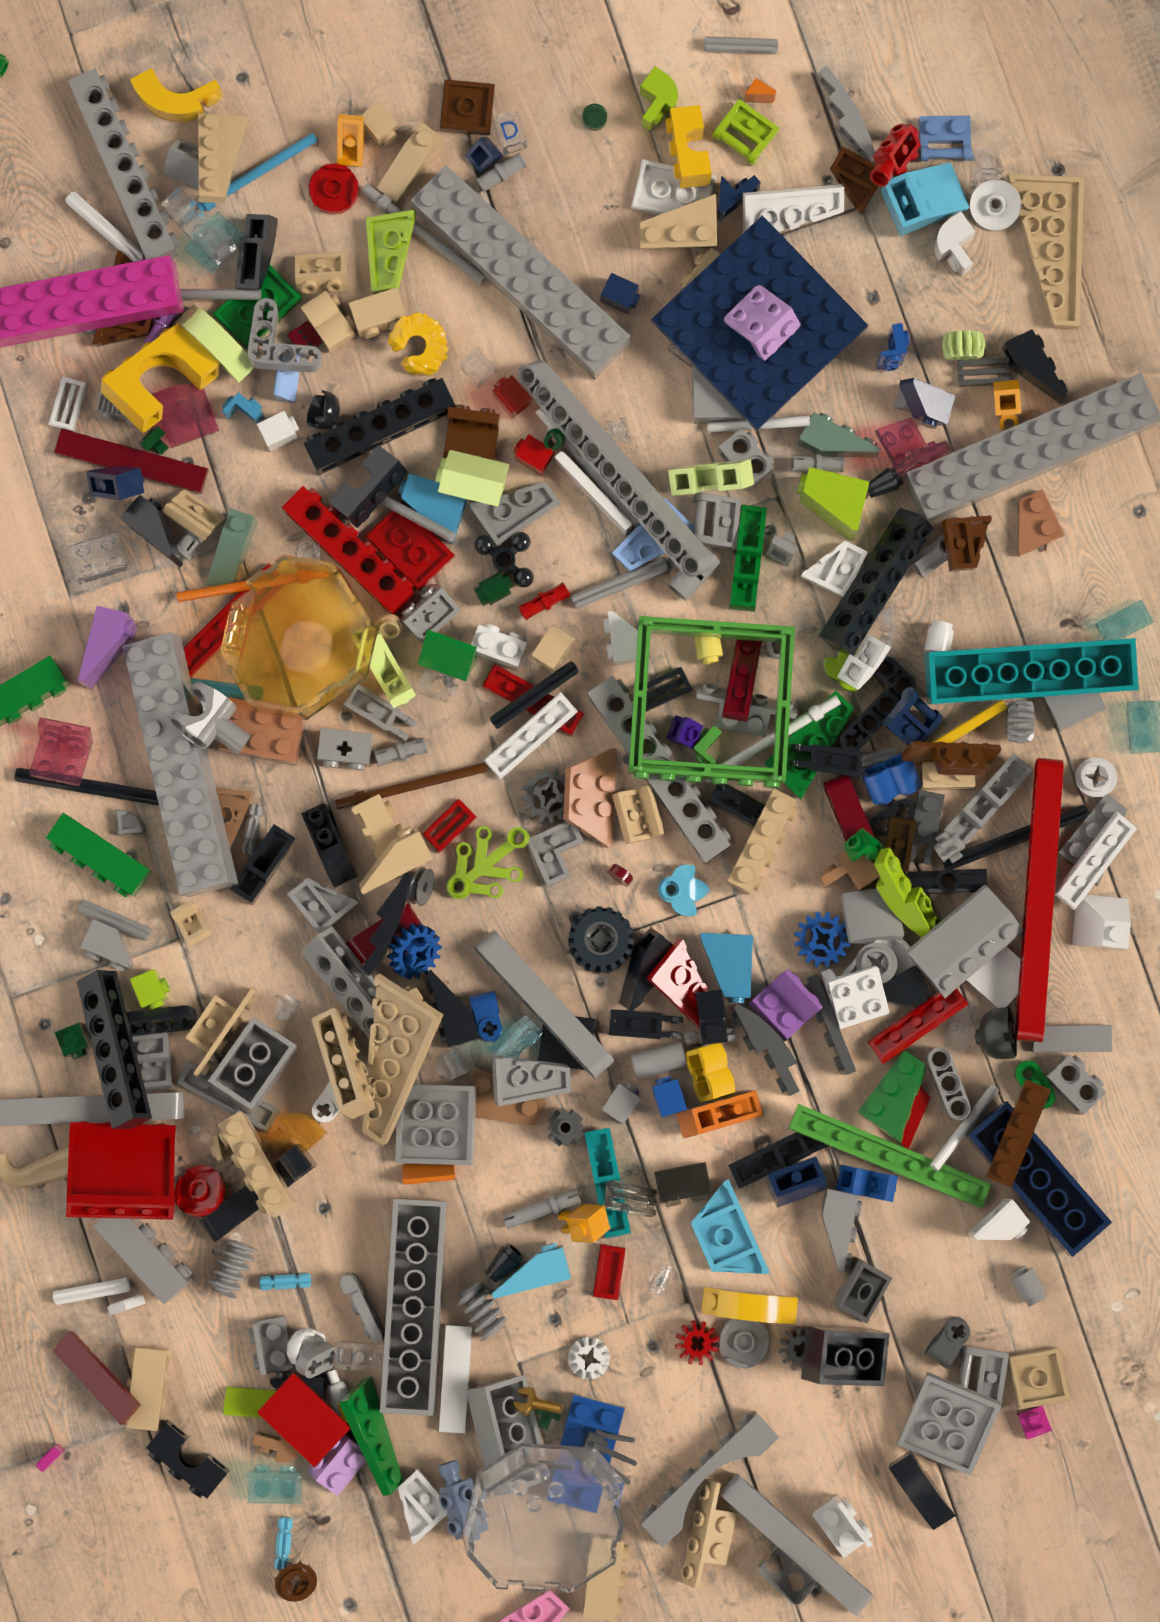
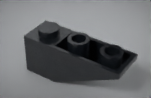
(1031, 363)
(329, 845)
(644, 959)

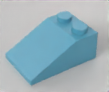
(541, 1270)

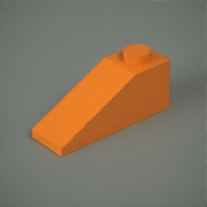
(719, 1114)

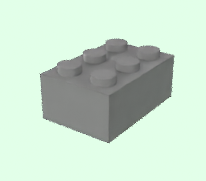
(252, 1065)

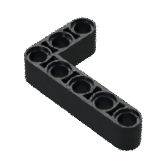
(241, 1205)

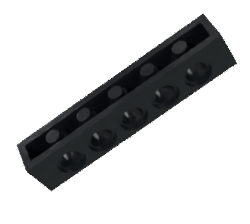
(395, 427)
(876, 581)
(114, 1049)

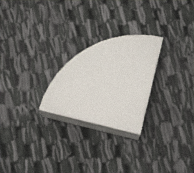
(126, 1304)

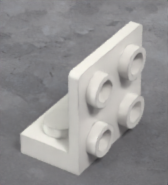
(855, 996)
(840, 1526)

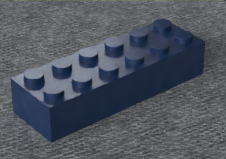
(1044, 1186)

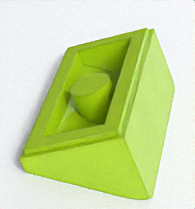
(245, 1401)

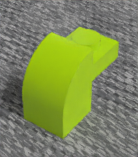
(663, 94)

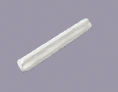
(105, 228)

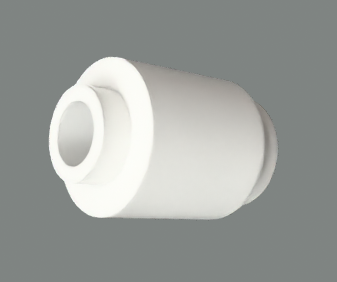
(939, 637)

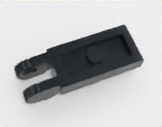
(829, 760)
(642, 1024)

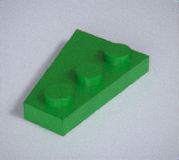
(893, 1097)

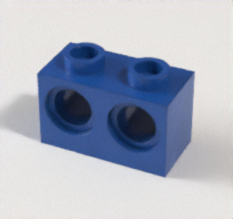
(668, 1096)

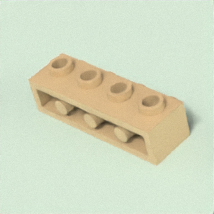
(761, 842)
(343, 1063)
(257, 1164)

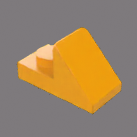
(350, 140)

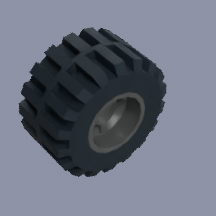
(600, 940)

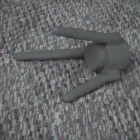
(597, 1441)

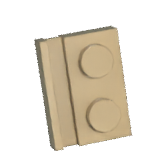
(194, 514)

